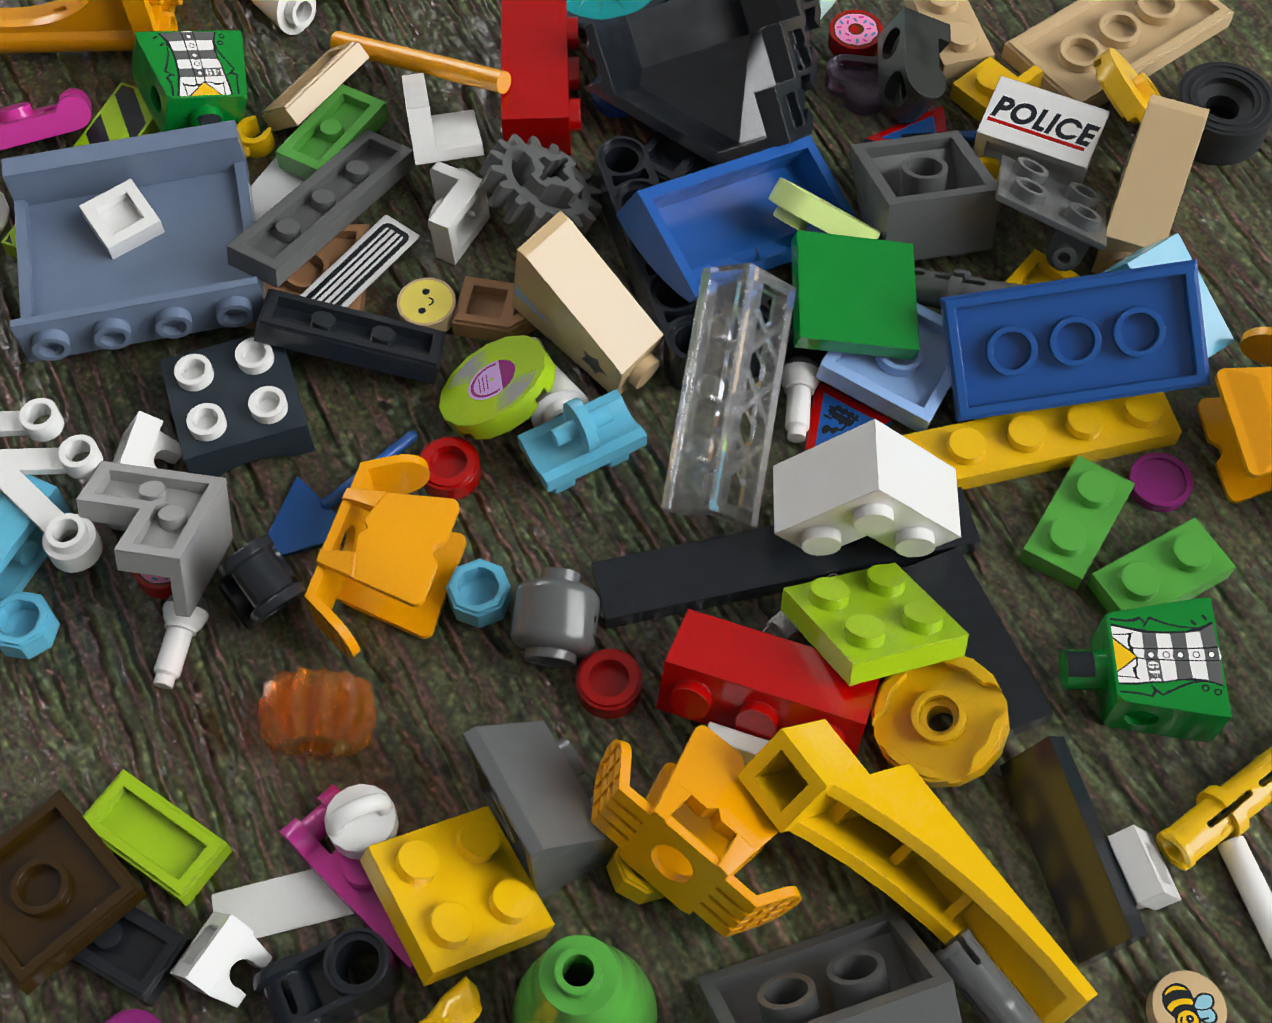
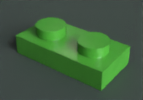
(330, 130)
(1076, 522)
(1163, 570)

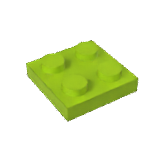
(873, 623)

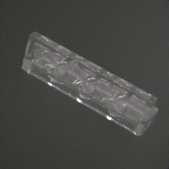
(721, 388)

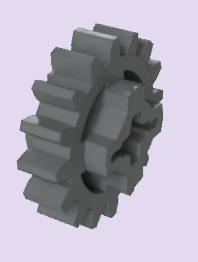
(537, 184)

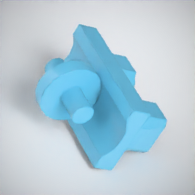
(582, 440)

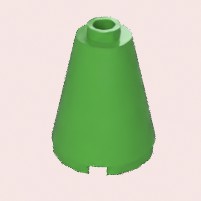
(584, 983)

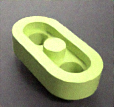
(800, 207)

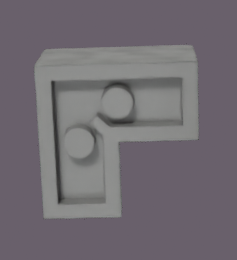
(171, 522)

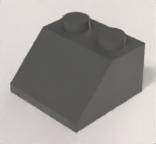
(926, 193)
(538, 801)

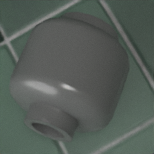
(555, 618)

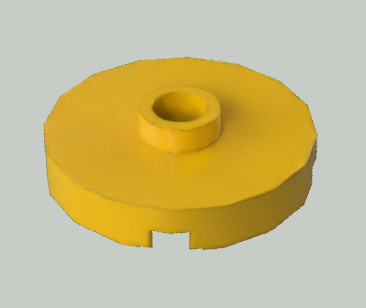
(1123, 86)
(952, 687)

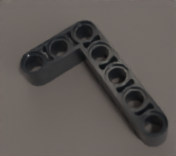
(621, 171)

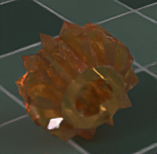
(316, 713)

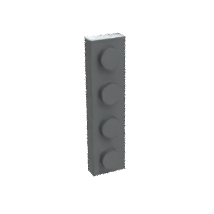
(320, 208)

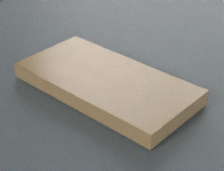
(1141, 31)

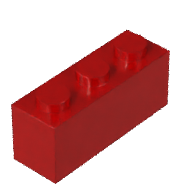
(542, 74)
(757, 682)

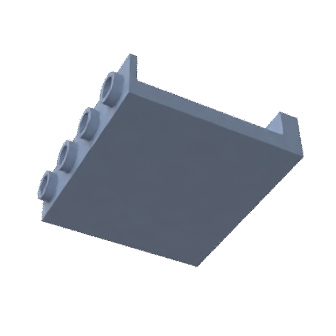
(166, 288)

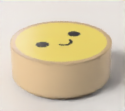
(427, 303)

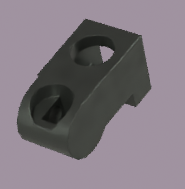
(910, 65)

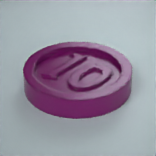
(1160, 482)

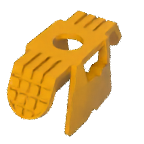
(1242, 420)
(393, 553)
(692, 832)

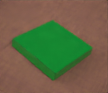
(854, 295)

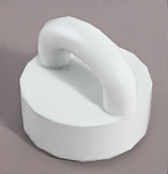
(360, 818)

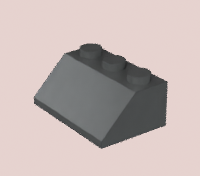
(848, 975)

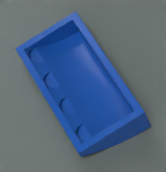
(725, 214)

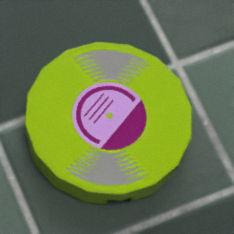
(497, 387)

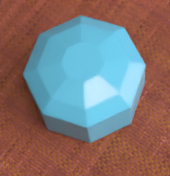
(479, 593)
(26, 625)

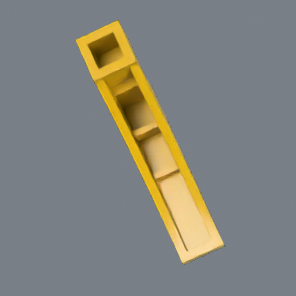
(913, 851)

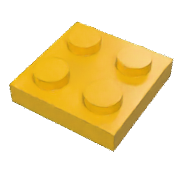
(456, 894)

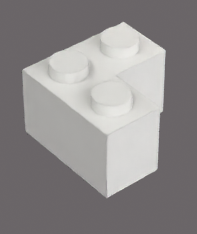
(863, 487)

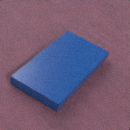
(1076, 340)

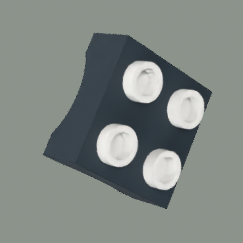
(235, 405)

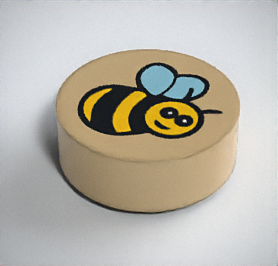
(1185, 999)

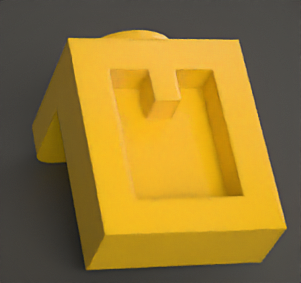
(977, 86)

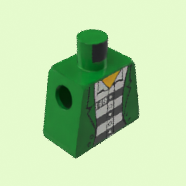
(190, 76)
(1155, 671)

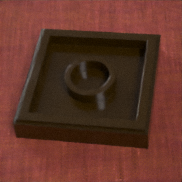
(56, 891)

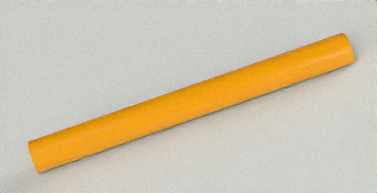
(428, 63)

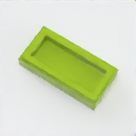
(156, 837)

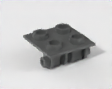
(1072, 212)

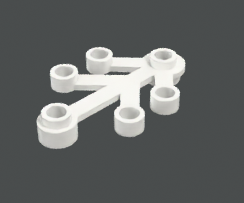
(16, 463)

